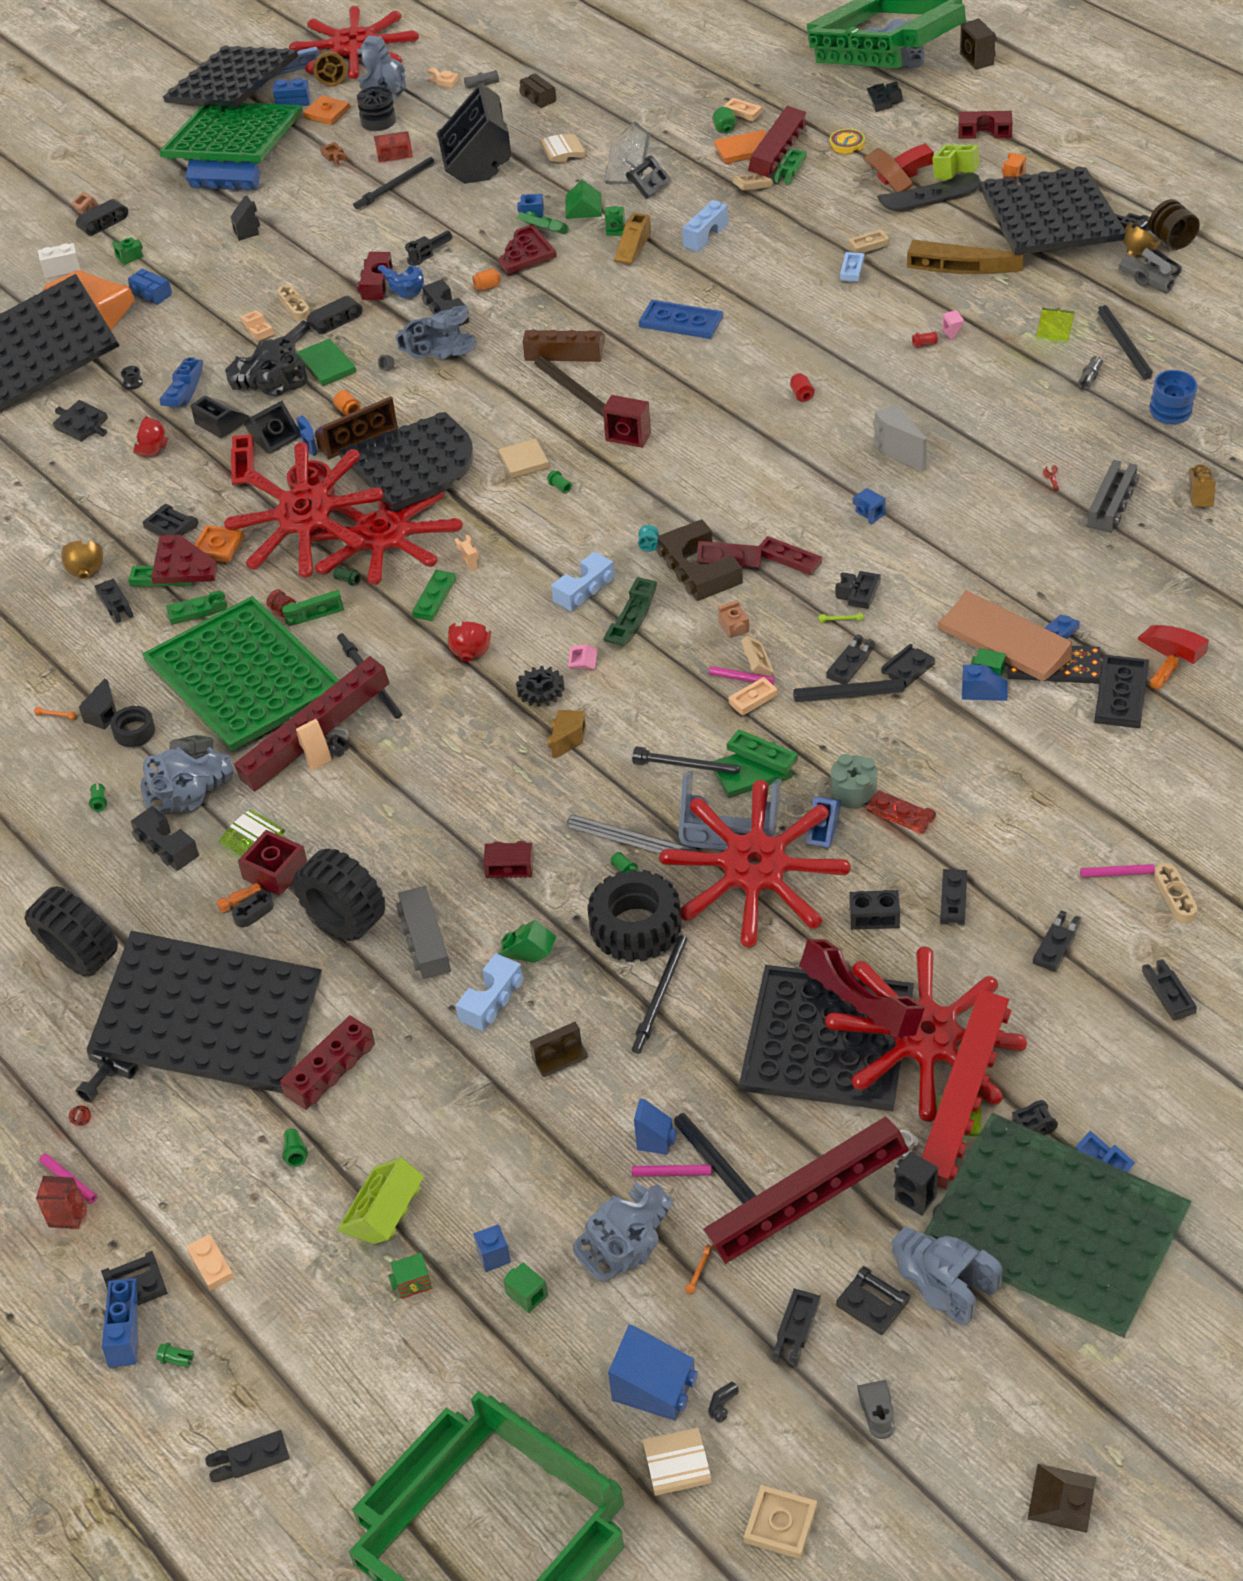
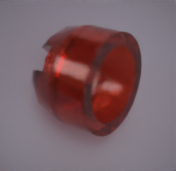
(83, 1117)

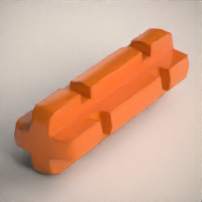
(1164, 672)
(237, 897)

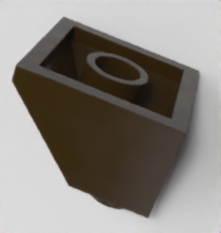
(1062, 1498)

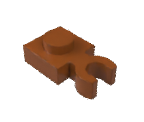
(333, 152)

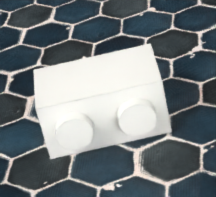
(58, 260)

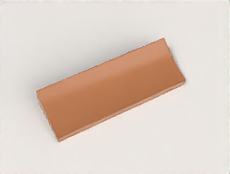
(999, 630)

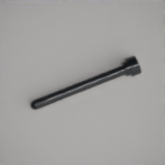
(642, 756)

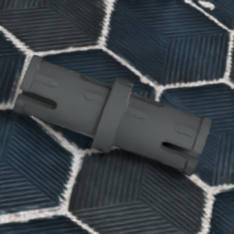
(483, 78)
(1090, 372)

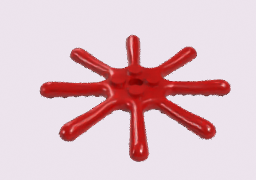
(350, 39)
(303, 509)
(385, 531)
(754, 877)
(937, 1020)

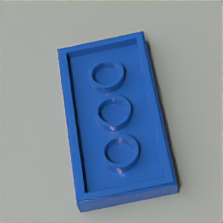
(681, 319)

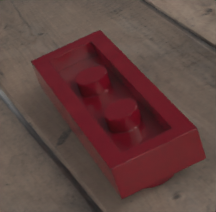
(744, 554)
(790, 555)

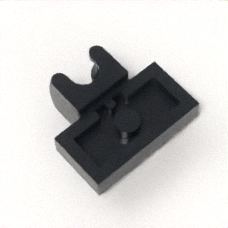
(884, 97)
(859, 590)

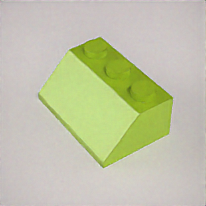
(381, 1201)

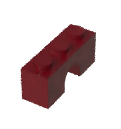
(997, 122)
(372, 281)

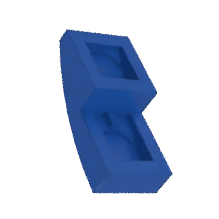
(307, 434)
(1098, 1149)

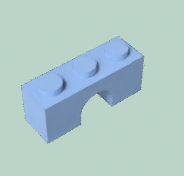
(711, 217)
(573, 592)
(481, 1007)

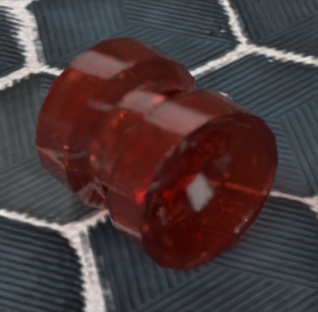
(277, 600)

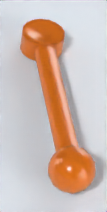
(39, 711)
(690, 1288)

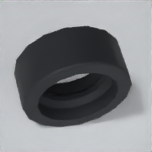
(135, 737)

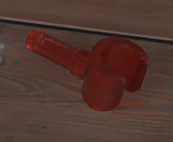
(1051, 475)

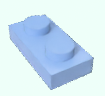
(852, 267)

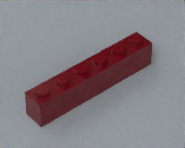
(777, 141)

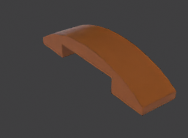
(888, 170)

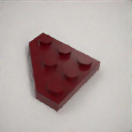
(526, 250)
(181, 562)

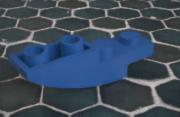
(184, 383)

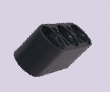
(102, 217)
(334, 314)

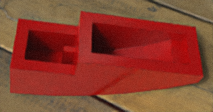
(912, 160)
(242, 457)
(1175, 642)

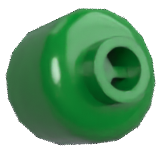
(724, 120)

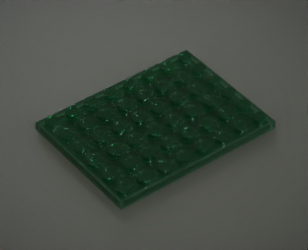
(1061, 1222)

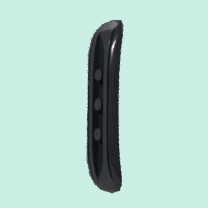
(931, 193)

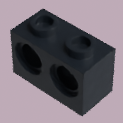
(874, 909)
(915, 1183)

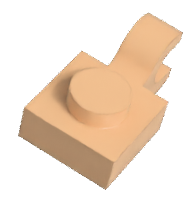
(444, 79)
(468, 552)

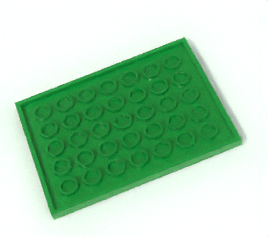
(231, 132)
(241, 672)

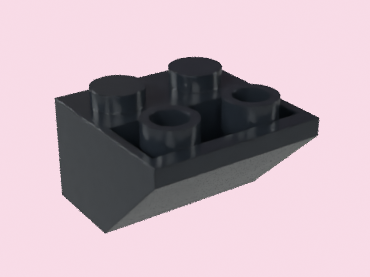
(217, 416)

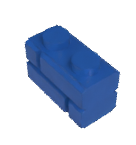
(292, 92)
(149, 286)

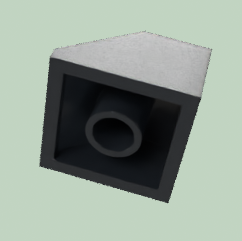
(272, 427)

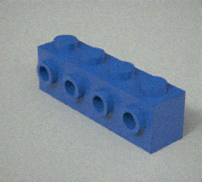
(223, 175)

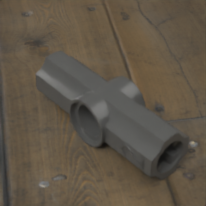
(1146, 274)

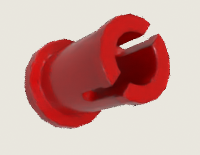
(924, 339)

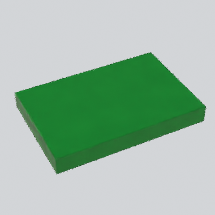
(326, 362)
(750, 772)

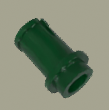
(351, 576)

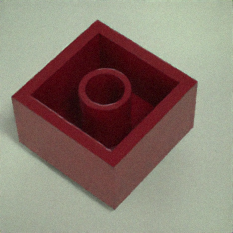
(627, 421)
(272, 862)

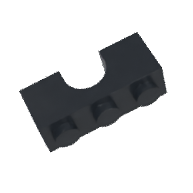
(439, 298)
(153, 830)

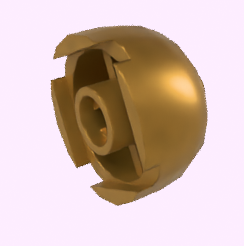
(330, 68)
(1138, 239)
(82, 559)

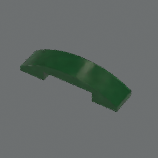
(633, 614)

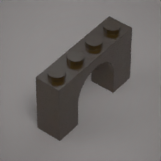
(699, 580)

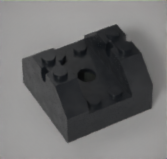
(475, 138)

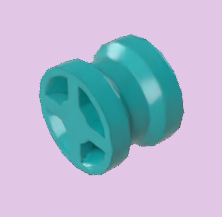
(648, 538)

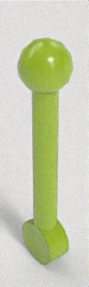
(823, 618)

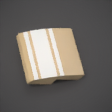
(561, 147)
(676, 1461)

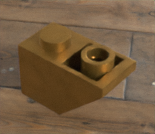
(567, 731)

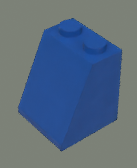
(651, 1374)

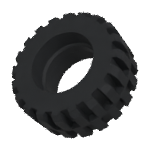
(339, 894)
(71, 931)
(640, 938)

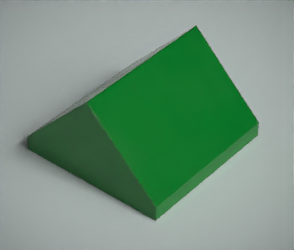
(583, 201)

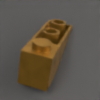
(633, 238)
(1202, 486)

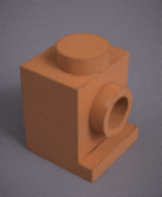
(84, 203)
(733, 619)

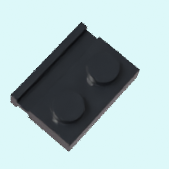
(908, 665)

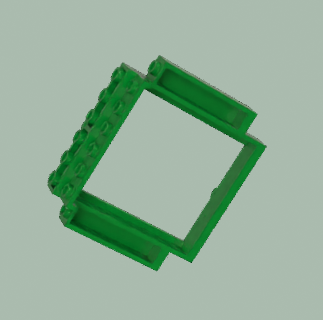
(840, 42)
(441, 1453)

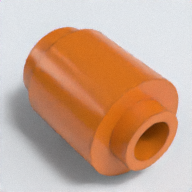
(486, 279)
(346, 402)

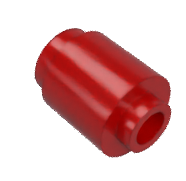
(801, 387)

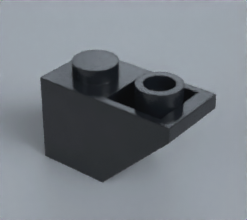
(244, 221)
(99, 706)

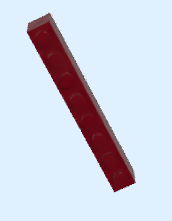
(328, 709)
(806, 1189)

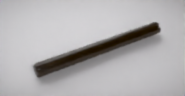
(570, 384)

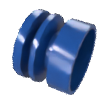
(1173, 396)

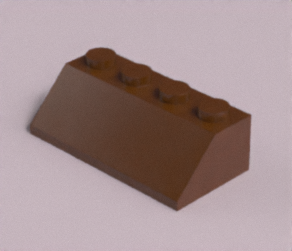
(564, 345)
(356, 427)

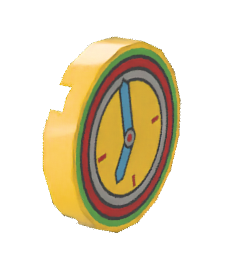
(847, 140)

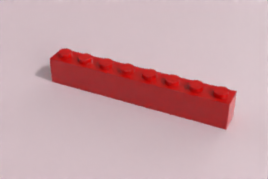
(965, 1083)

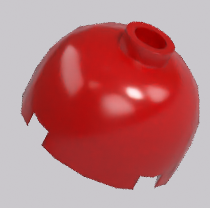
(150, 438)
(468, 640)

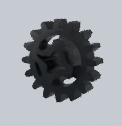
(540, 686)

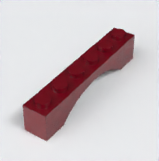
(827, 964)

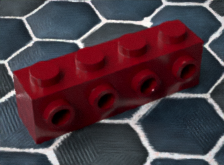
(327, 1062)

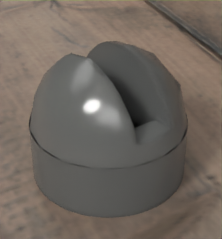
(386, 362)

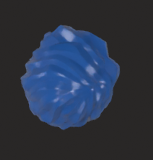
(406, 284)

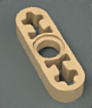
(298, 310)
(1175, 902)

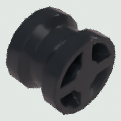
(131, 377)

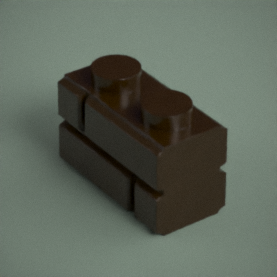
(537, 90)

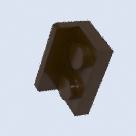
(558, 1049)

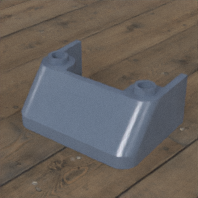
(696, 833)

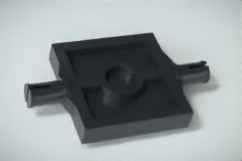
(80, 420)

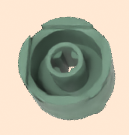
(853, 780)

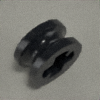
(337, 745)

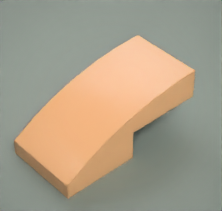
(257, 325)
(314, 744)

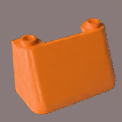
(109, 297)

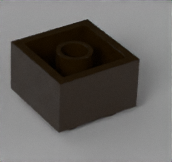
(977, 44)

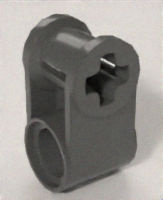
(878, 1409)

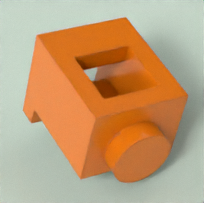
(1014, 166)

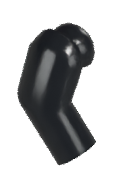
(718, 1401)

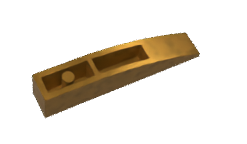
(961, 259)

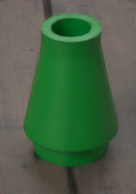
(293, 1148)

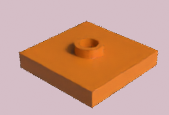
(326, 110)
(219, 542)

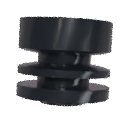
(376, 108)

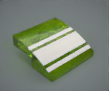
(246, 831)

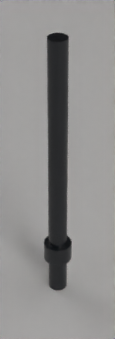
(370, 197)
(352, 651)
(645, 1028)

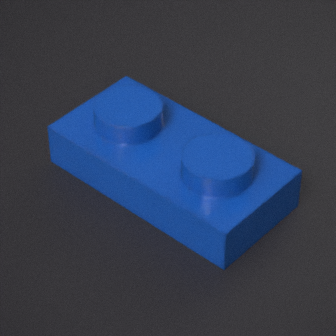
(1063, 626)

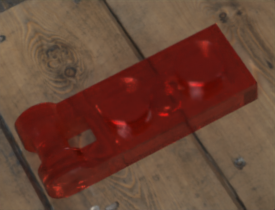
(901, 812)

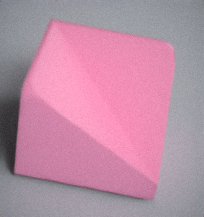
(952, 323)
(582, 657)

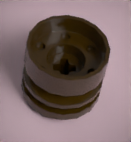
(1174, 224)

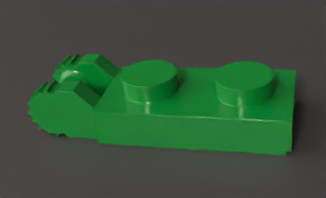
(790, 165)
(544, 222)
(197, 607)
(313, 608)

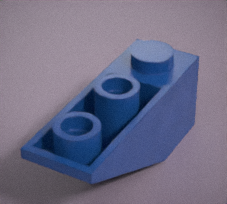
(121, 1323)

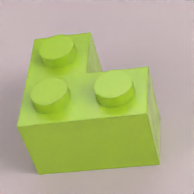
(955, 159)

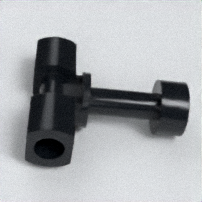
(107, 1067)

